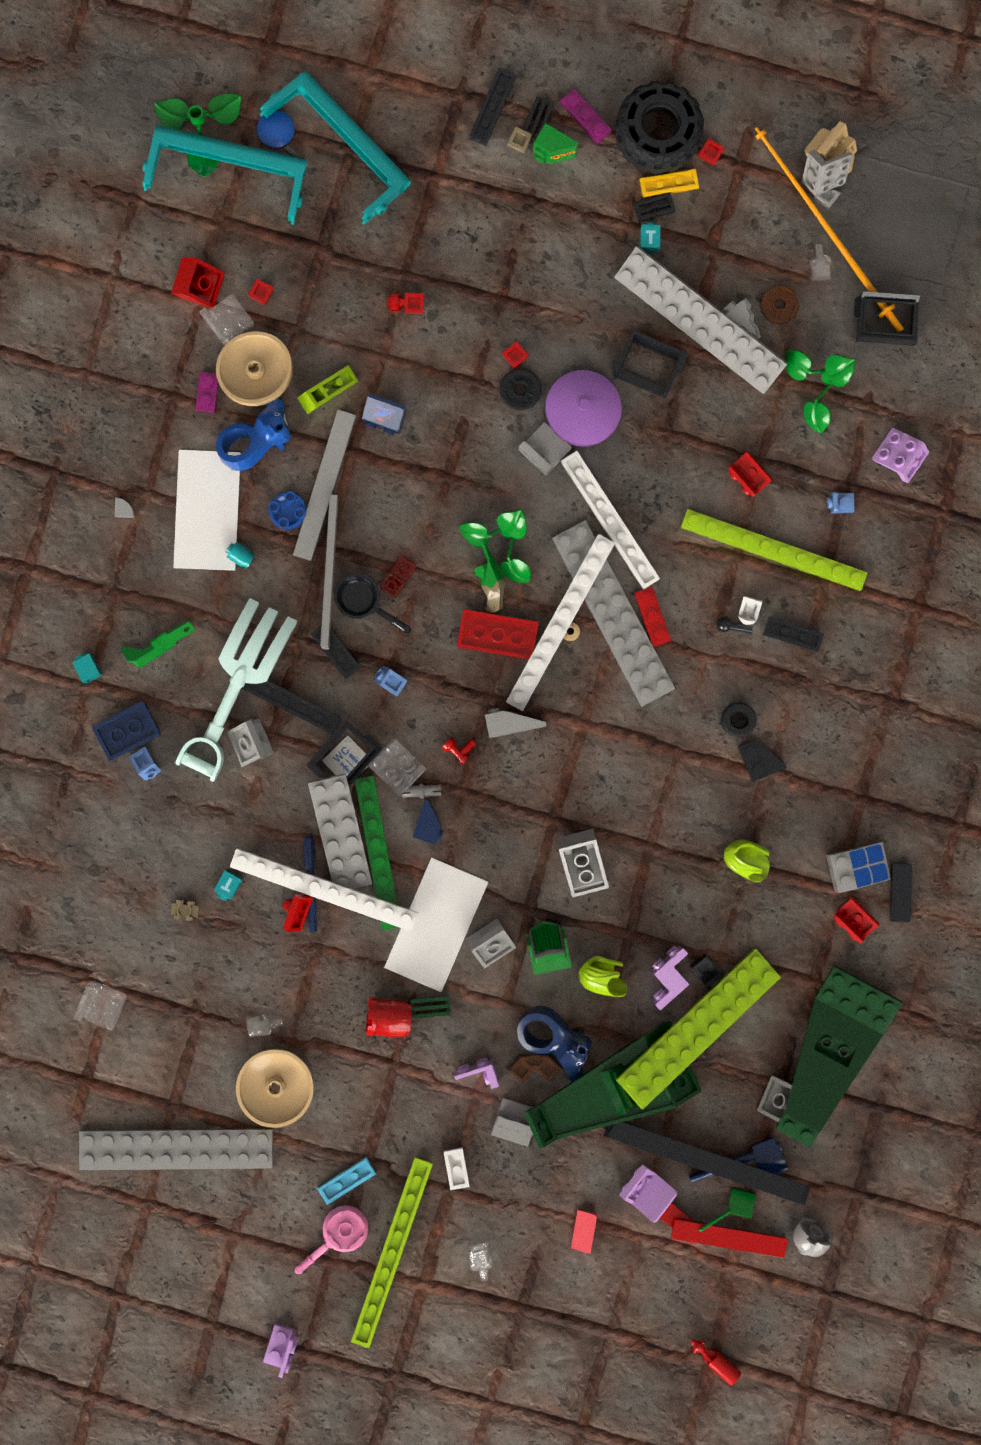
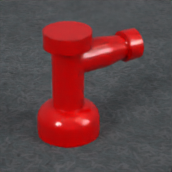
(460, 754)

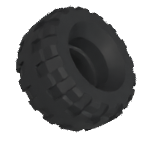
(655, 154)

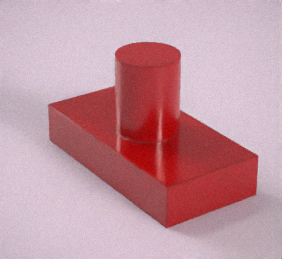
(297, 912)

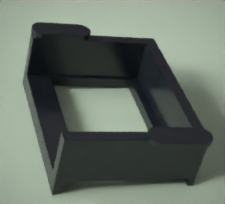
(883, 337)
(658, 347)
(374, 750)

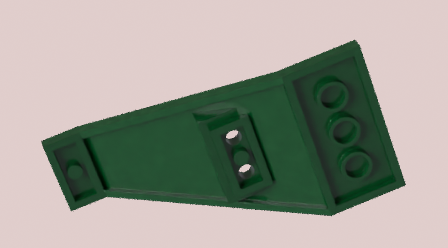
(852, 1018)
(600, 1101)

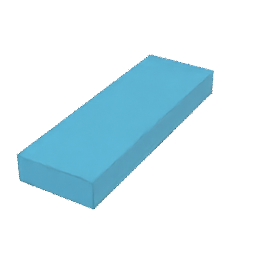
(346, 1180)

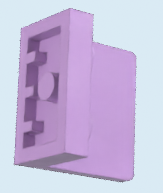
(901, 454)
(481, 1065)
(281, 1344)

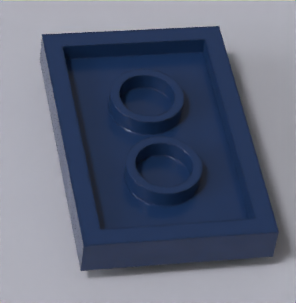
(126, 731)

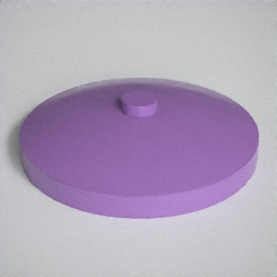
(583, 408)

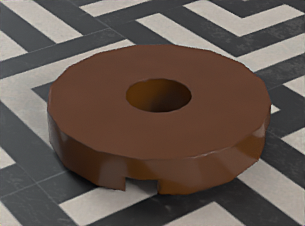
(773, 314)

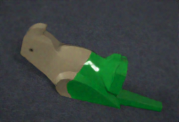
(491, 581)

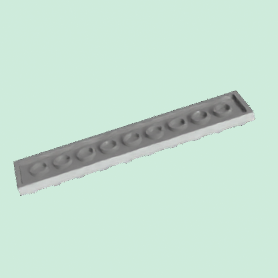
(700, 319)
(616, 619)
(176, 1149)

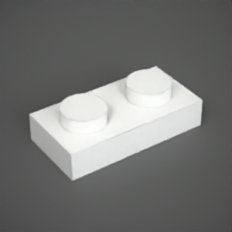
(456, 1168)

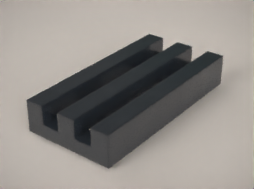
(550, 105)
(657, 214)

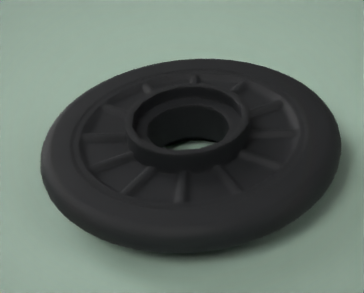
(520, 401)

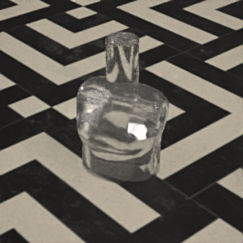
(820, 265)
(262, 1025)
(480, 1260)

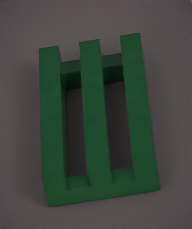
(428, 1007)

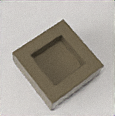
(519, 140)

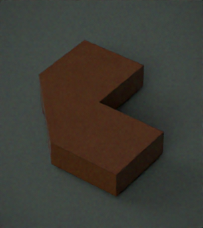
(528, 1063)

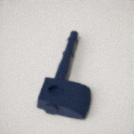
(310, 860)
(764, 1153)

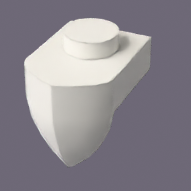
(749, 610)

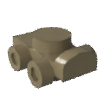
(189, 910)

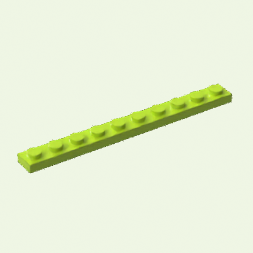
(774, 550)
(391, 1252)

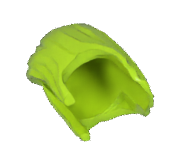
(747, 859)
(599, 977)

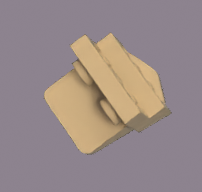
(833, 143)

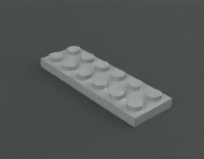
(340, 831)

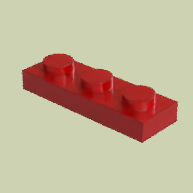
(652, 616)

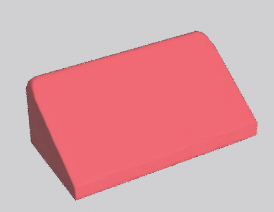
(584, 1231)

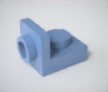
(841, 502)
(390, 680)
(144, 764)

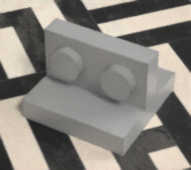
(250, 742)
(490, 943)
(512, 1123)

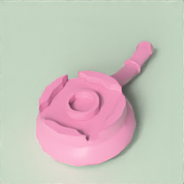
(343, 1230)

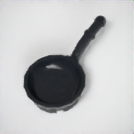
(359, 597)

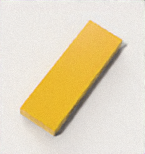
(669, 183)

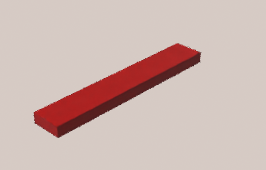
(729, 1238)

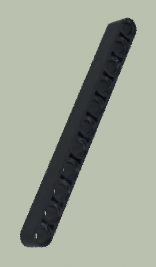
(708, 1161)

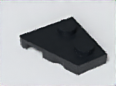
(759, 760)

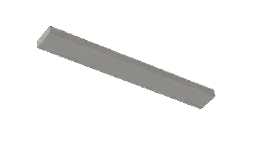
(324, 485)
(329, 572)

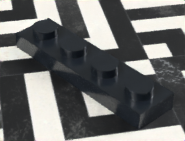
(492, 106)

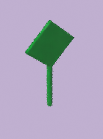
(740, 1204)

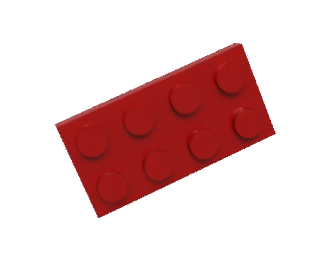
(497, 634)

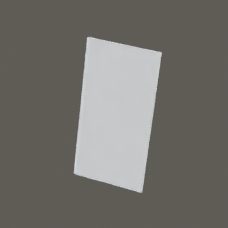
(205, 511)
(446, 909)

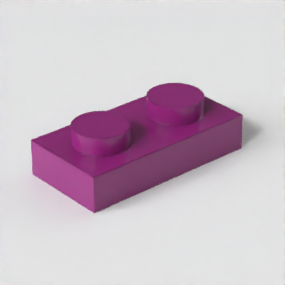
(207, 392)

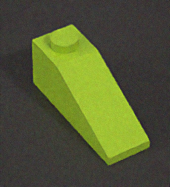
(327, 389)

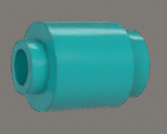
(239, 554)

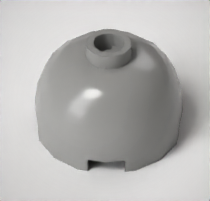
(811, 1239)

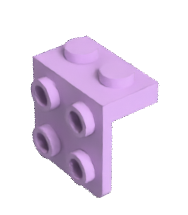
(648, 1193)

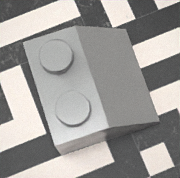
(775, 1098)

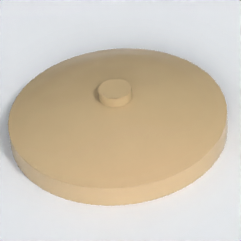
(254, 368)
(274, 1088)

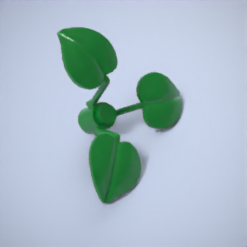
(175, 111)
(837, 371)
(512, 525)

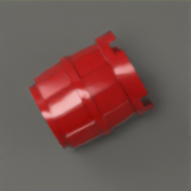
(388, 1018)

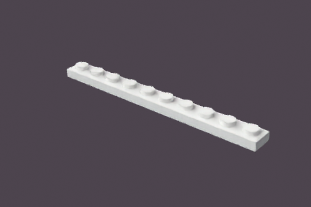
(560, 622)
(324, 889)

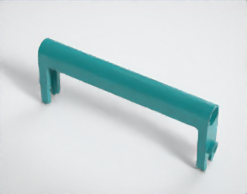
(349, 132)
(226, 152)

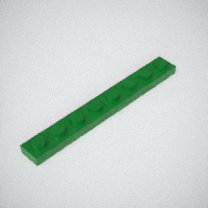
(376, 842)

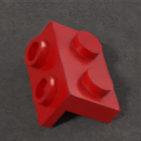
(749, 474)
(855, 920)

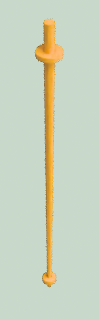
(886, 310)

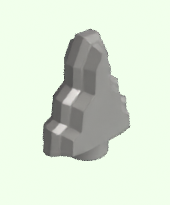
(742, 314)

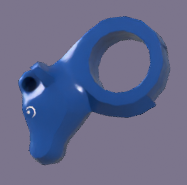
(269, 430)

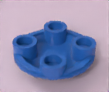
(276, 129)
(287, 510)

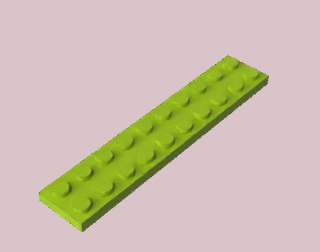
(698, 1028)

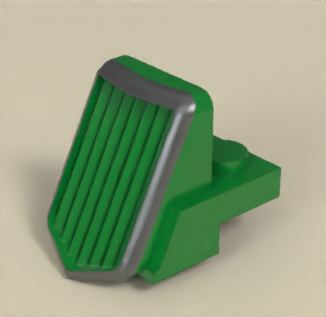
(548, 947)

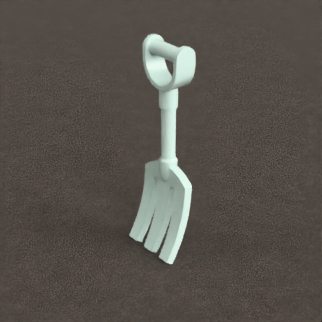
(241, 673)

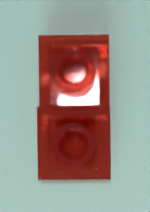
(398, 576)

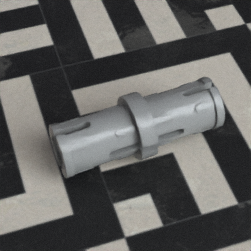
(423, 791)

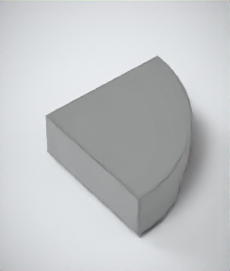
(827, 198)
(123, 509)

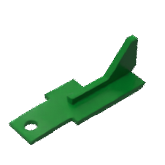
(158, 646)

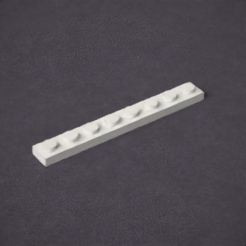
(610, 520)

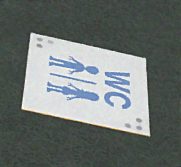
(344, 757)

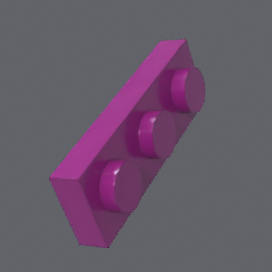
(585, 116)

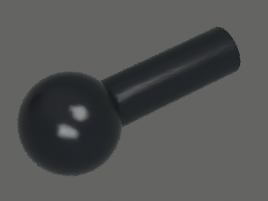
(724, 625)

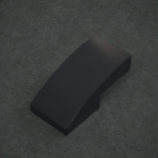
(706, 972)

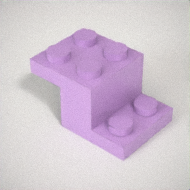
(669, 976)

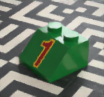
(553, 146)

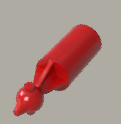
(717, 1362)

